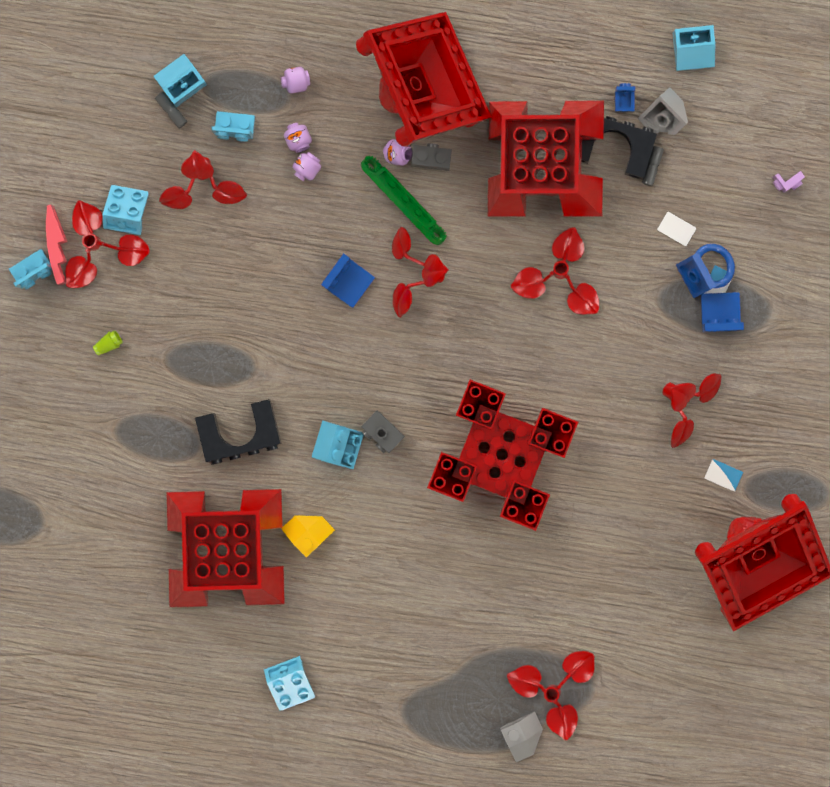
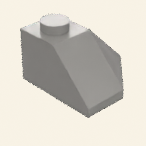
(665, 114)
(522, 736)

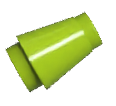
(108, 343)

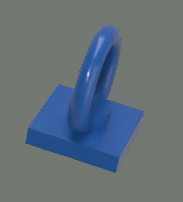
(697, 275)

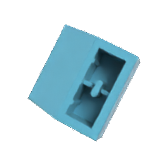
(694, 47)
(180, 80)
(337, 445)

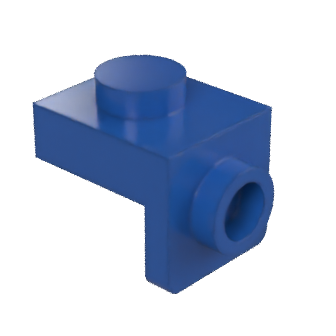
(625, 98)

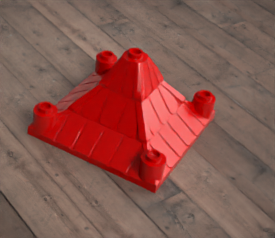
(424, 77)
(765, 562)

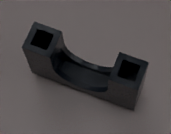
(640, 142)
(216, 447)

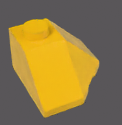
(307, 532)

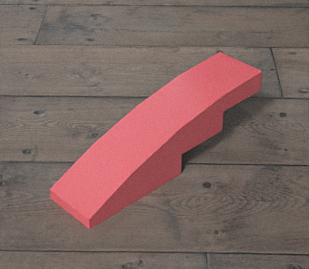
(55, 237)

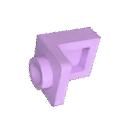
(794, 182)

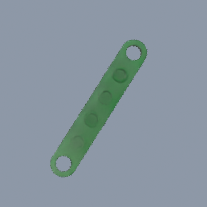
(403, 200)

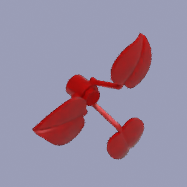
(199, 167)
(85, 219)
(566, 247)
(432, 273)
(681, 395)
(559, 719)

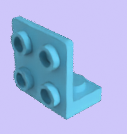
(234, 125)
(124, 209)
(31, 269)
(289, 683)

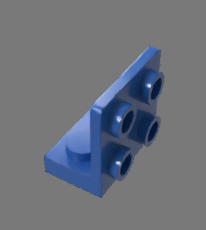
(348, 281)
(721, 312)

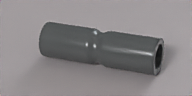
(169, 108)
(652, 167)

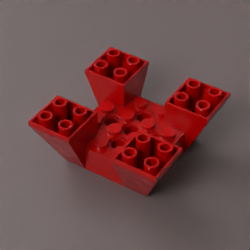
(518, 132)
(521, 502)
(199, 527)

